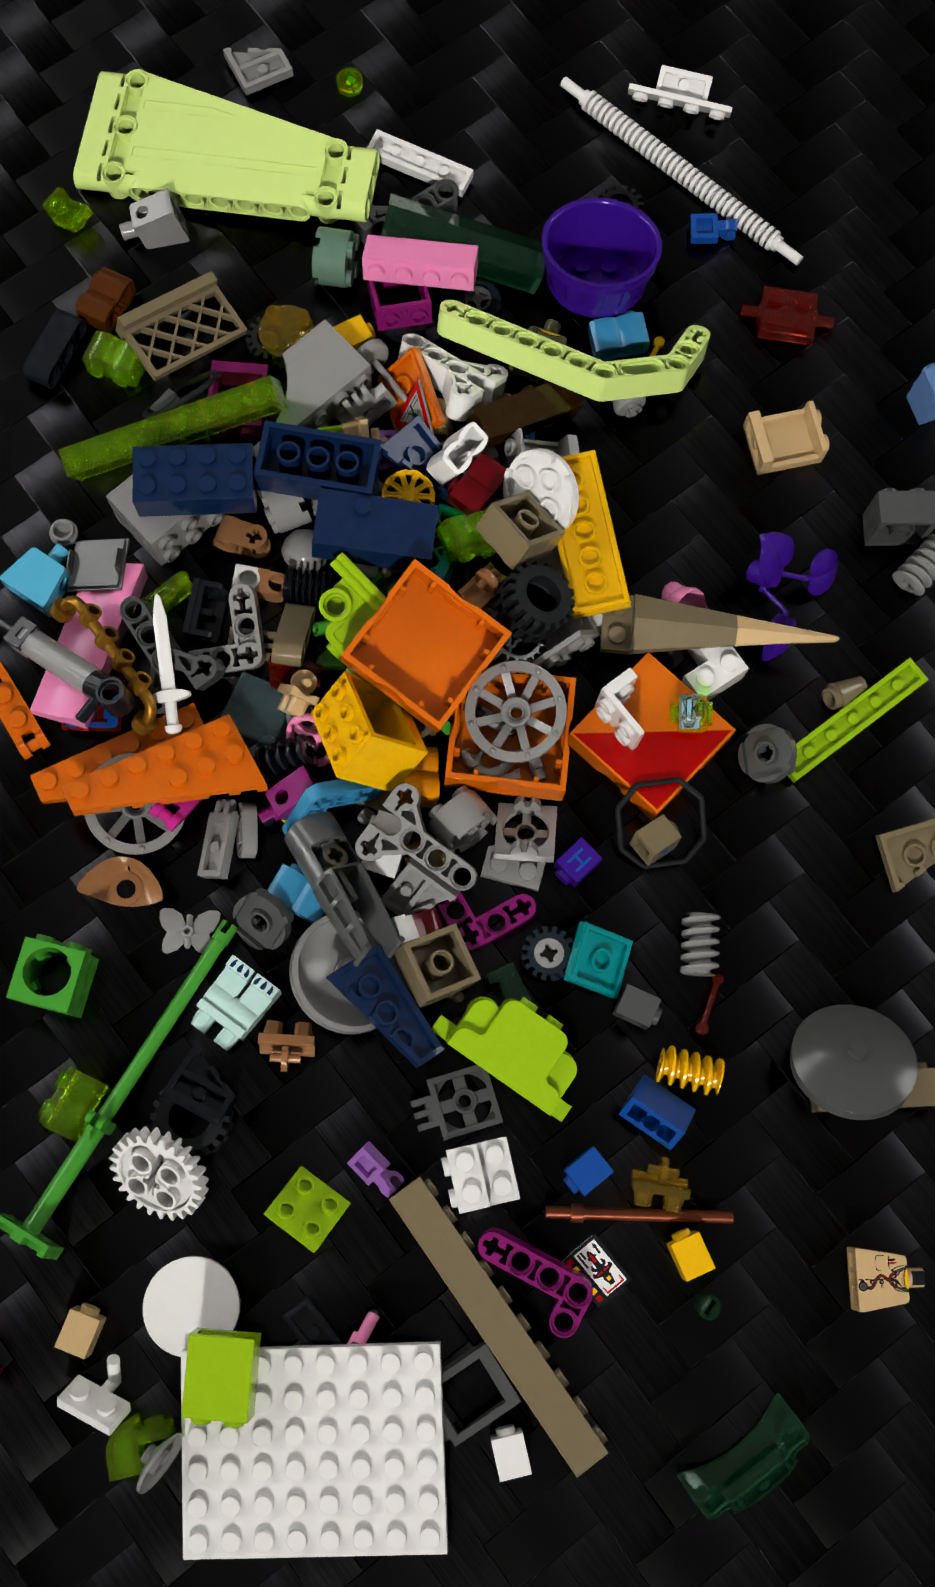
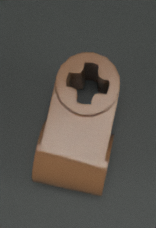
(238, 535)

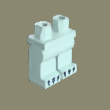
(230, 1008)

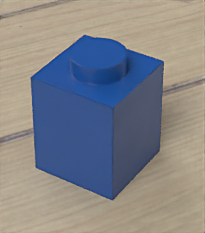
(586, 1171)

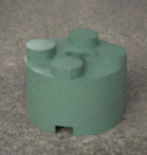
(334, 257)

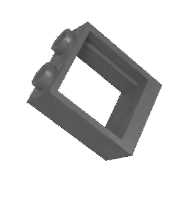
(499, 1377)

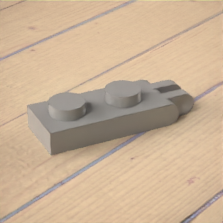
(219, 840)

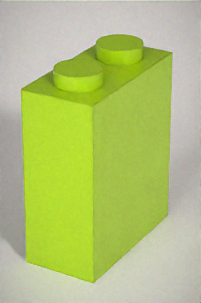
(221, 1376)

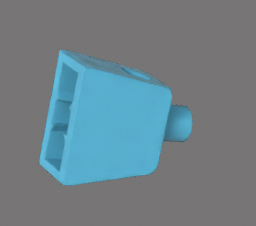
(38, 577)

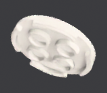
(547, 480)
(186, 1297)

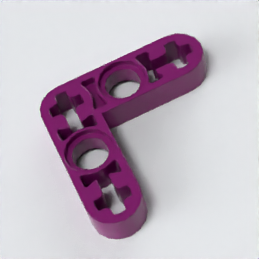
(480, 923)

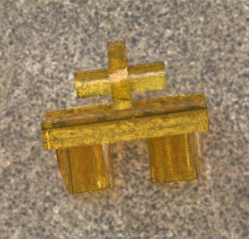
(660, 1181)

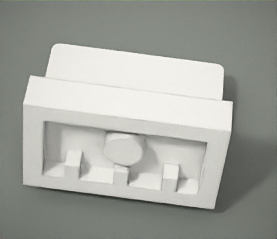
(611, 709)

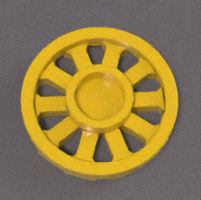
(406, 491)

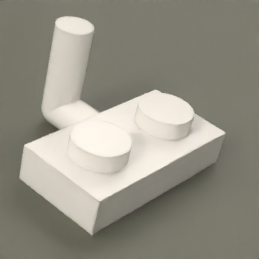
(95, 1403)

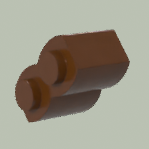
(105, 299)

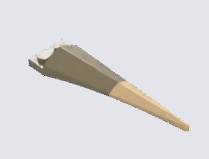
(672, 626)

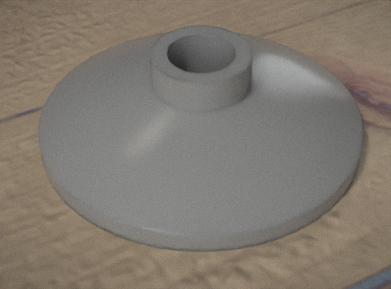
(157, 1461)

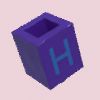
(577, 863)

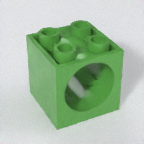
(25, 980)

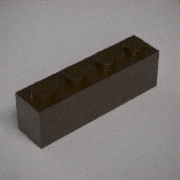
(529, 410)

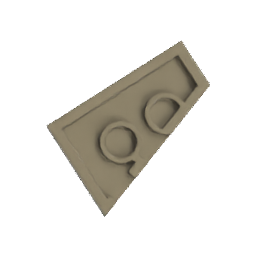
(907, 852)

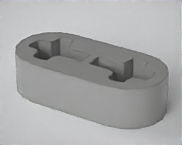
(247, 830)

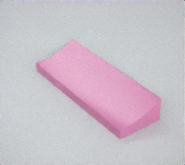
(55, 697)

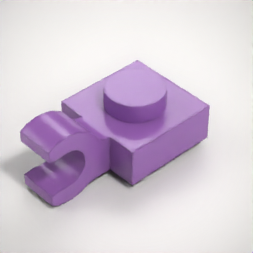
(372, 1168)

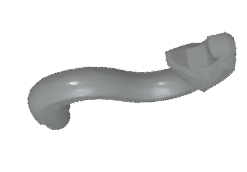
(473, 761)

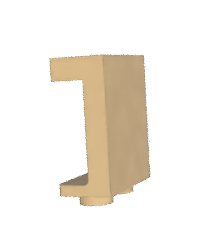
(786, 439)

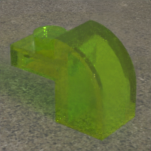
(128, 1444)

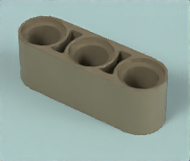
(293, 634)

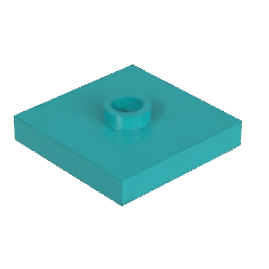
(598, 960)

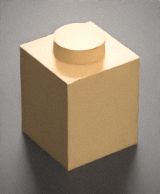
(81, 1330)

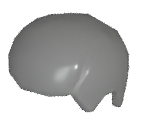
(298, 551)

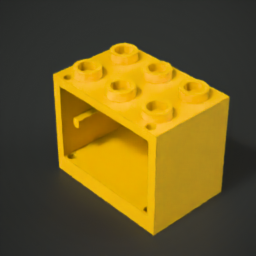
(367, 734)

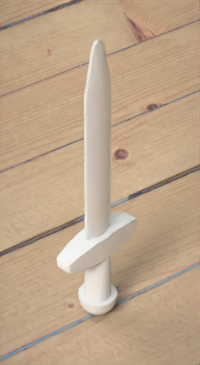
(169, 693)

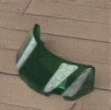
(751, 1466)

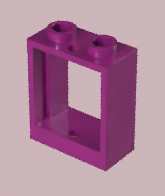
(399, 314)
(235, 375)

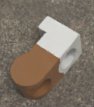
(265, 582)

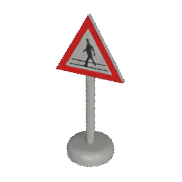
(376, 354)

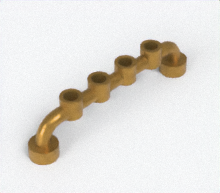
(63, 611)

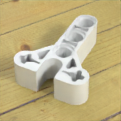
(459, 381)

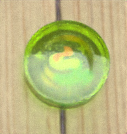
(349, 82)

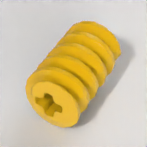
(690, 1069)

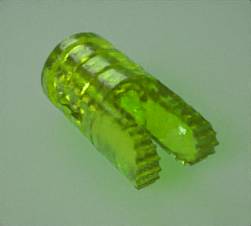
(172, 591)

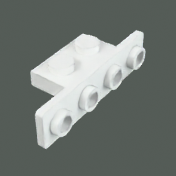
(681, 89)

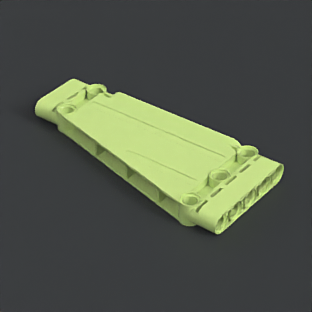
(217, 154)

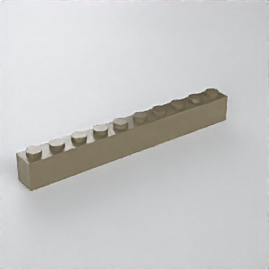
(499, 1326)

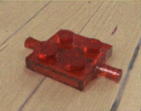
(787, 315)

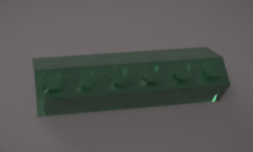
(501, 253)

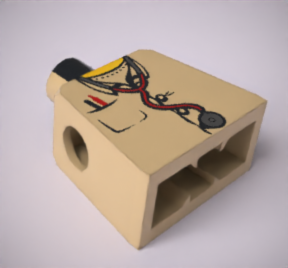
(880, 1279)

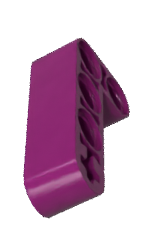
(531, 1274)

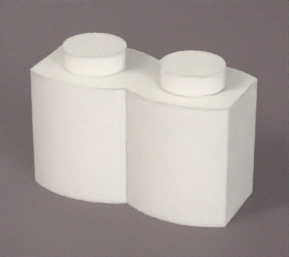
(457, 453)

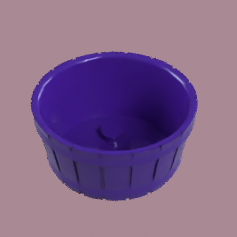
(599, 255)

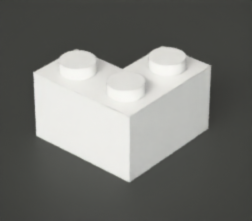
(716, 670)

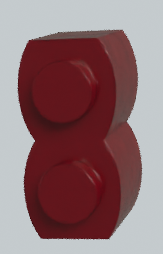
(477, 486)

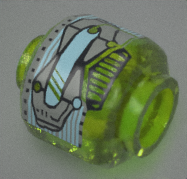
(692, 713)

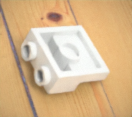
(480, 1175)

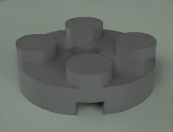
(783, 757)
(275, 913)

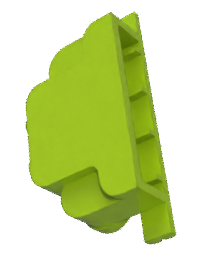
(348, 605)
(515, 1049)

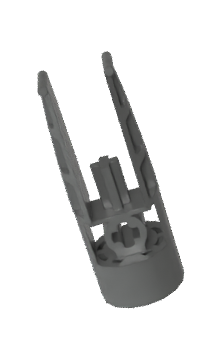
(340, 880)

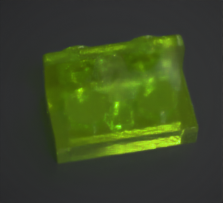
(71, 1102)

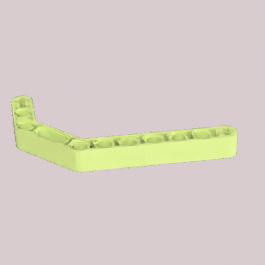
(568, 366)

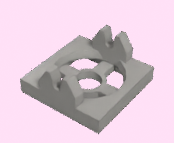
(521, 849)

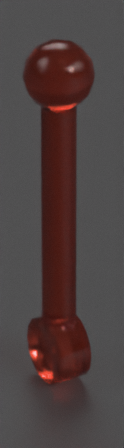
(702, 1027)

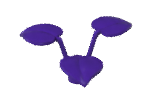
(767, 572)

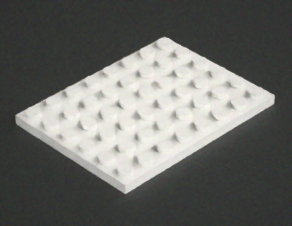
(329, 1464)

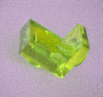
(66, 212)

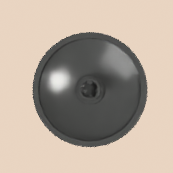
(853, 1062)

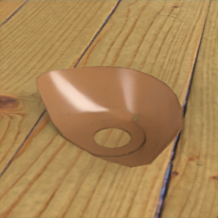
(104, 878)

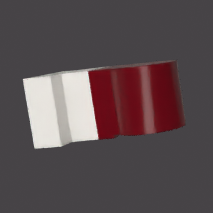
(417, 924)

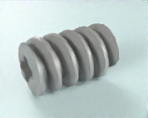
(918, 569)
(699, 944)

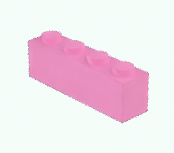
(420, 262)

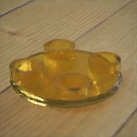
(283, 327)

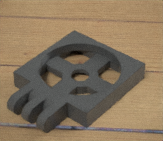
(434, 1109)

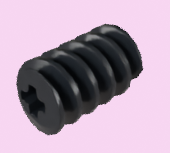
(285, 757)

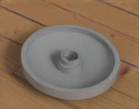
(312, 960)

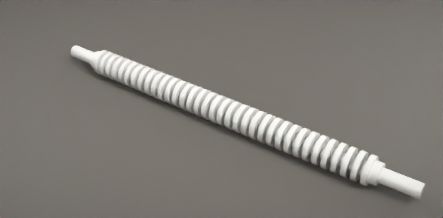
(680, 170)

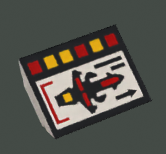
(601, 1268)

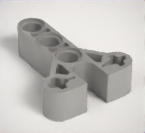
(412, 821)

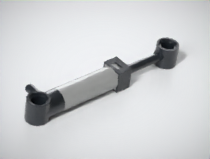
(98, 686)

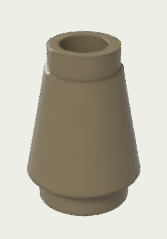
(843, 692)

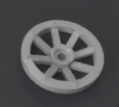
(504, 669)
(108, 839)

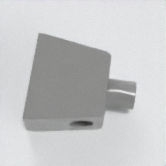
(156, 221)

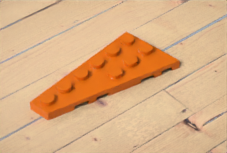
(175, 771)
(48, 781)

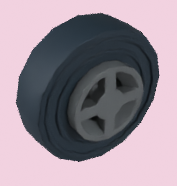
(484, 296)

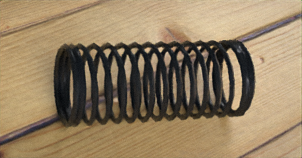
(289, 579)

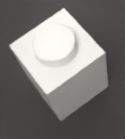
(510, 1452)

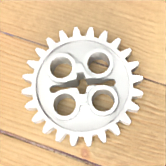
(178, 1180)

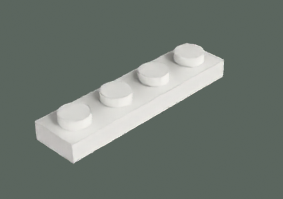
(419, 162)

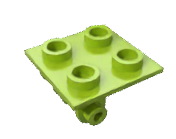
(307, 1209)

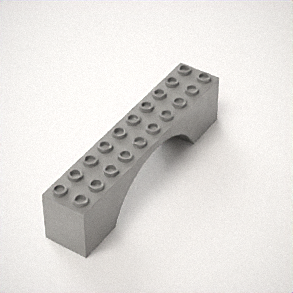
(320, 375)

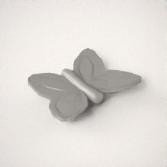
(187, 933)

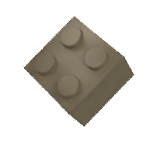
(519, 529)
(436, 966)

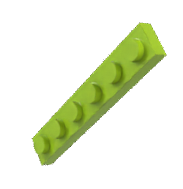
(857, 716)

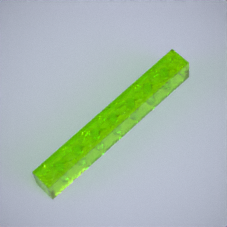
(175, 427)

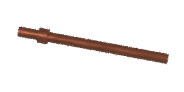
(578, 1213)

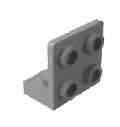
(573, 636)

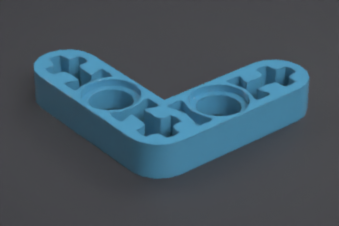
(329, 795)

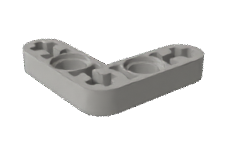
(242, 642)

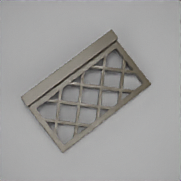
(164, 309)

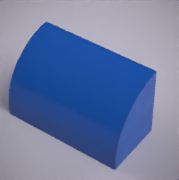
(657, 1112)

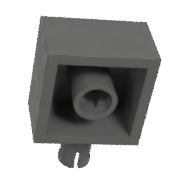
(899, 517)

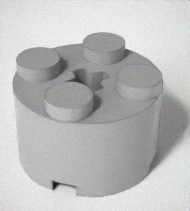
(284, 511)
(461, 820)

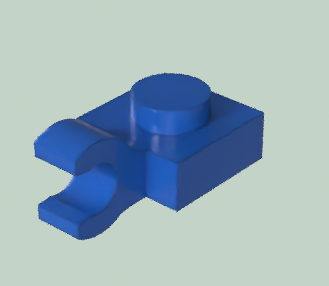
(707, 229)

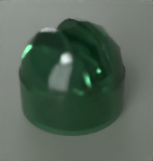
(702, 1304)

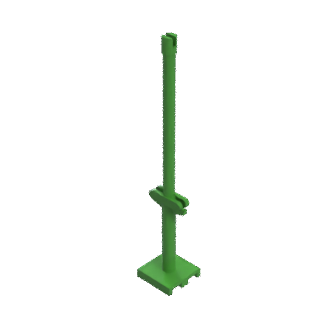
(100, 1123)

